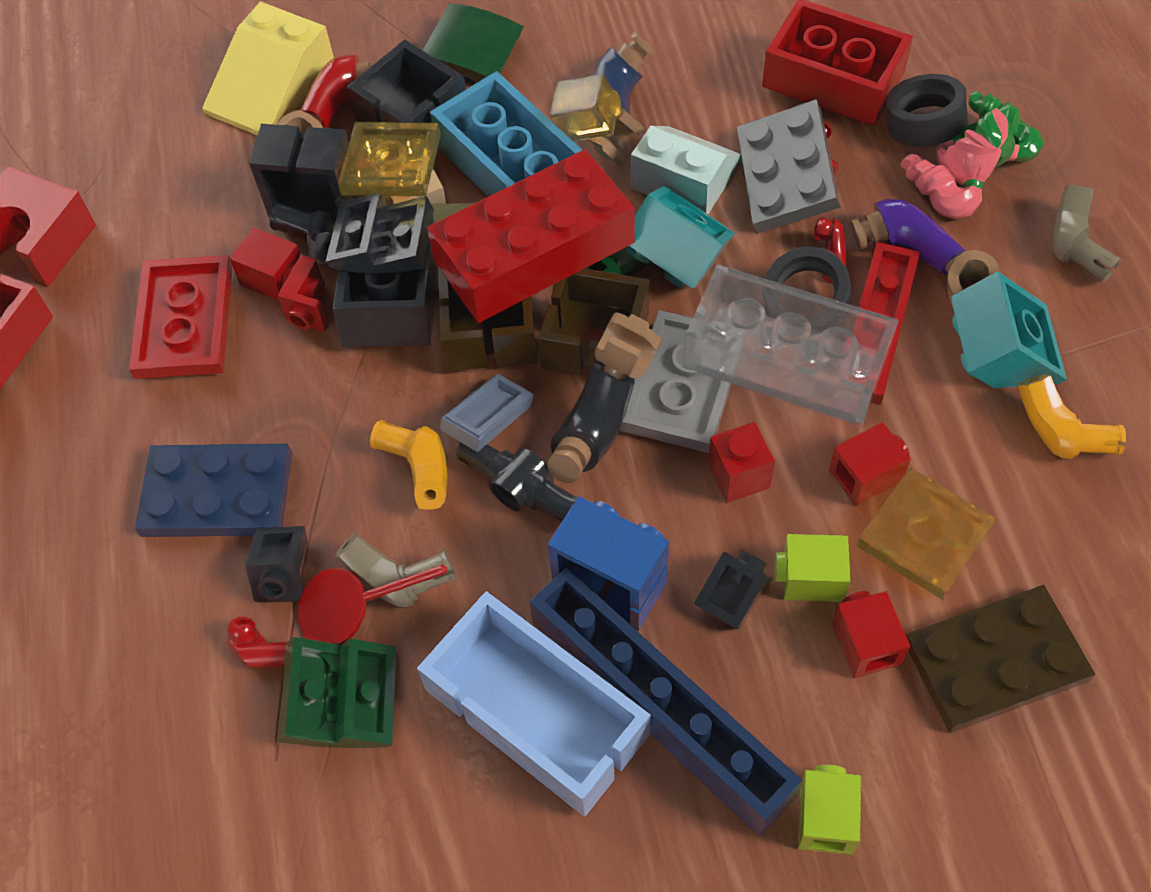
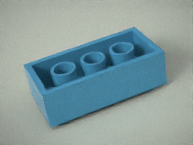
(498, 135)

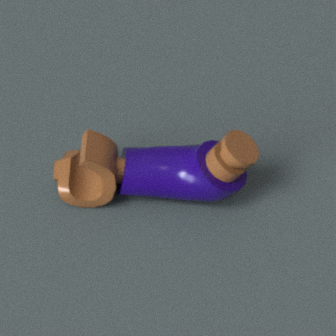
(911, 228)

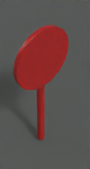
(336, 602)

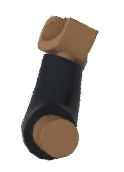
(603, 403)

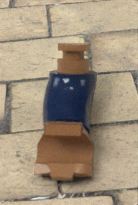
(622, 73)

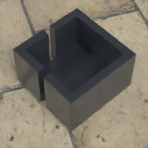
(403, 87)
(299, 167)

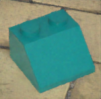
(678, 237)
(1005, 333)

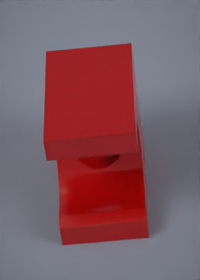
(44, 221)

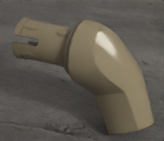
(1072, 234)
(377, 570)

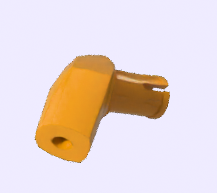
(1060, 427)
(423, 453)

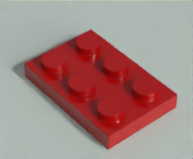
(181, 317)

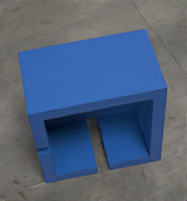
(605, 547)

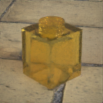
(585, 107)

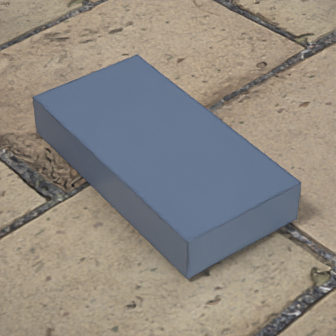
(486, 412)

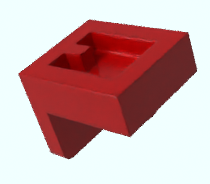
(302, 296)

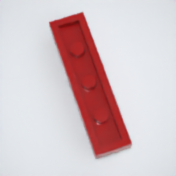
(888, 294)

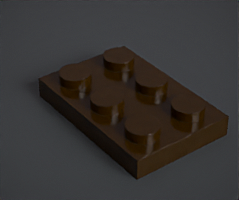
(998, 658)

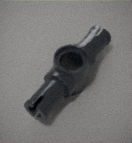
(519, 479)

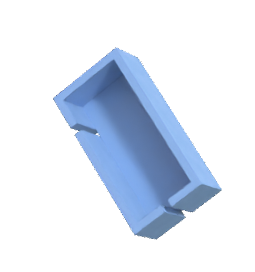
(535, 702)

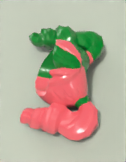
(973, 156)

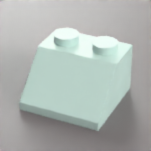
(683, 164)

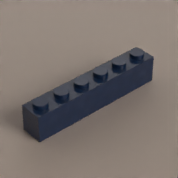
(682, 714)

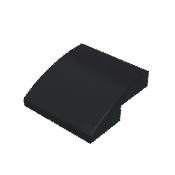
(380, 236)

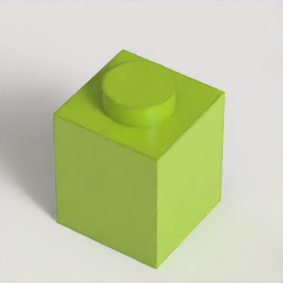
(814, 567)
(829, 810)

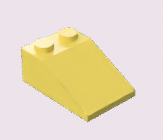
(267, 68)

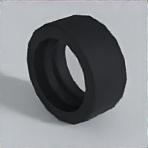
(927, 128)
(815, 260)

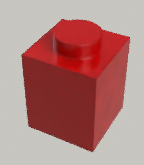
(264, 262)
(740, 462)
(870, 463)
(870, 633)

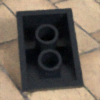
(386, 306)

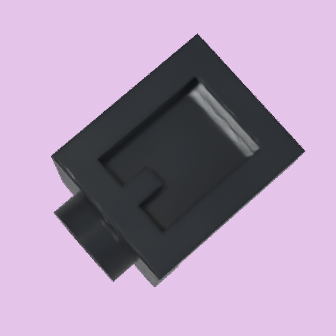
(276, 563)
(734, 587)

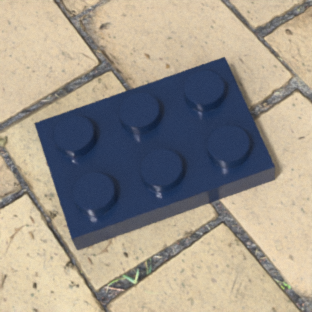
(213, 489)

